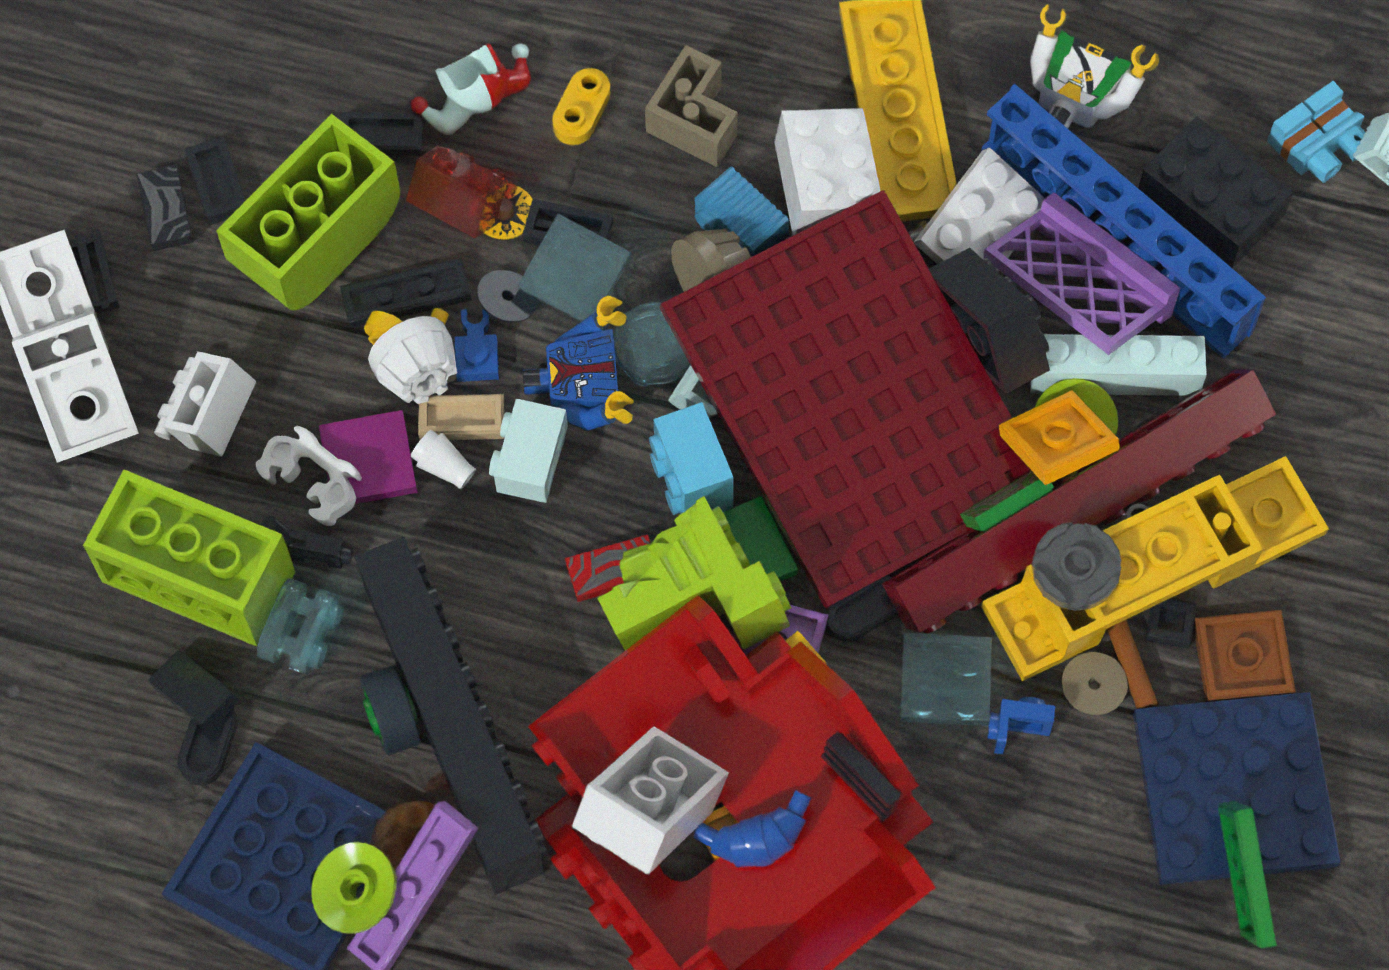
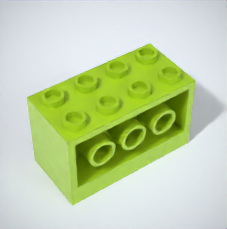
(189, 557)

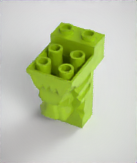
(689, 562)

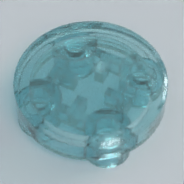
(648, 347)

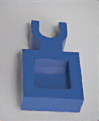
(476, 353)

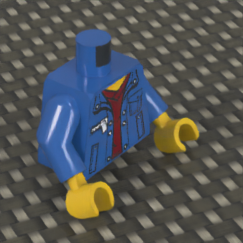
(584, 372)

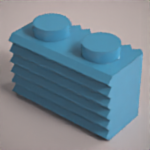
(740, 208)

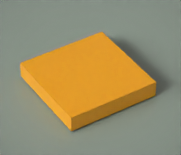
(1059, 437)

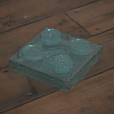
(946, 679)

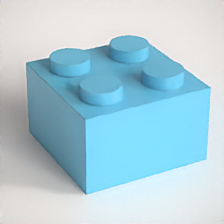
(690, 460)

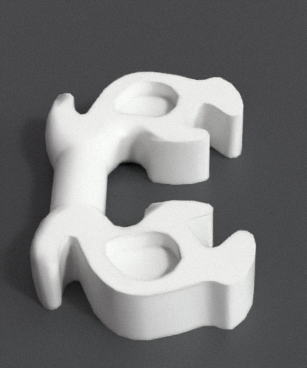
(336, 496)

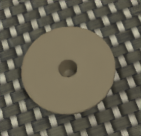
(1094, 683)

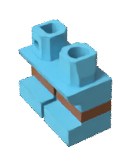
(1315, 131)

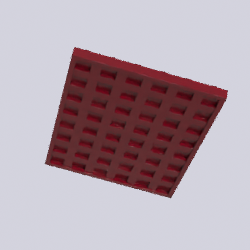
(849, 395)

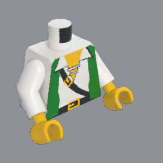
(1081, 79)

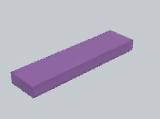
(417, 884)

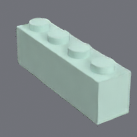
(1136, 368)

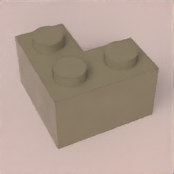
(686, 112)

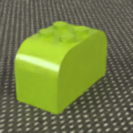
(312, 215)

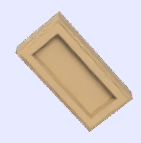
(463, 416)

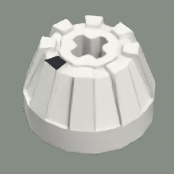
(415, 359)

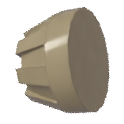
(705, 255)

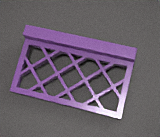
(1101, 258)

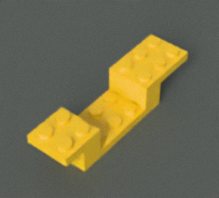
(1190, 538)

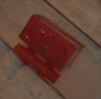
(458, 190)

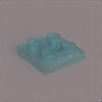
(574, 269)

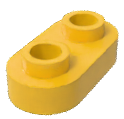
(583, 103)

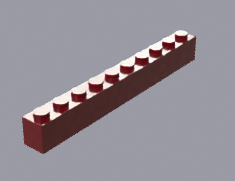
(1094, 494)

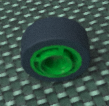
(390, 710)

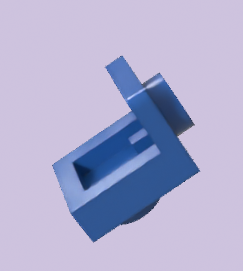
(1023, 716)

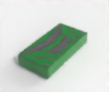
(1005, 502)

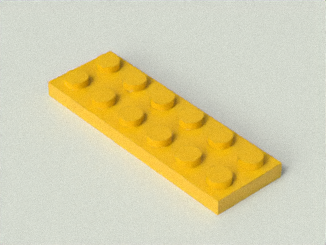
(900, 102)

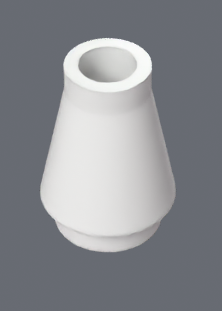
(442, 459)

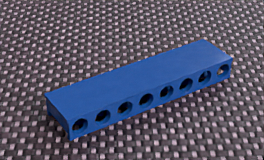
(1054, 160)

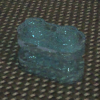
(309, 648)

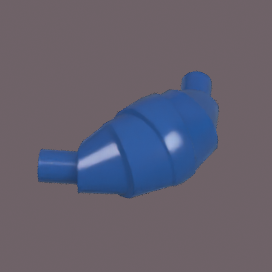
(758, 838)

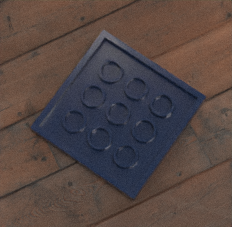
(1241, 752)
(260, 855)

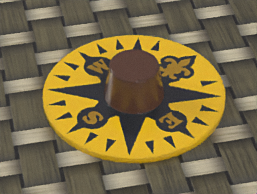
(511, 216)

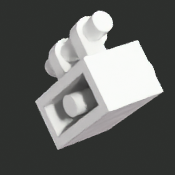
(205, 403)

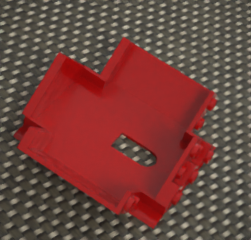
(784, 704)

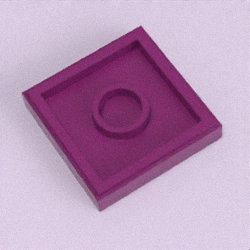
(379, 452)

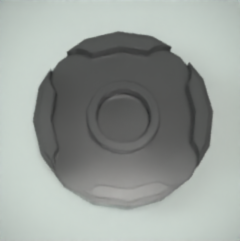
(1076, 566)

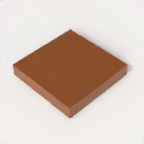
(1243, 655)

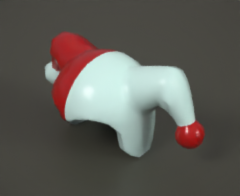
(474, 87)

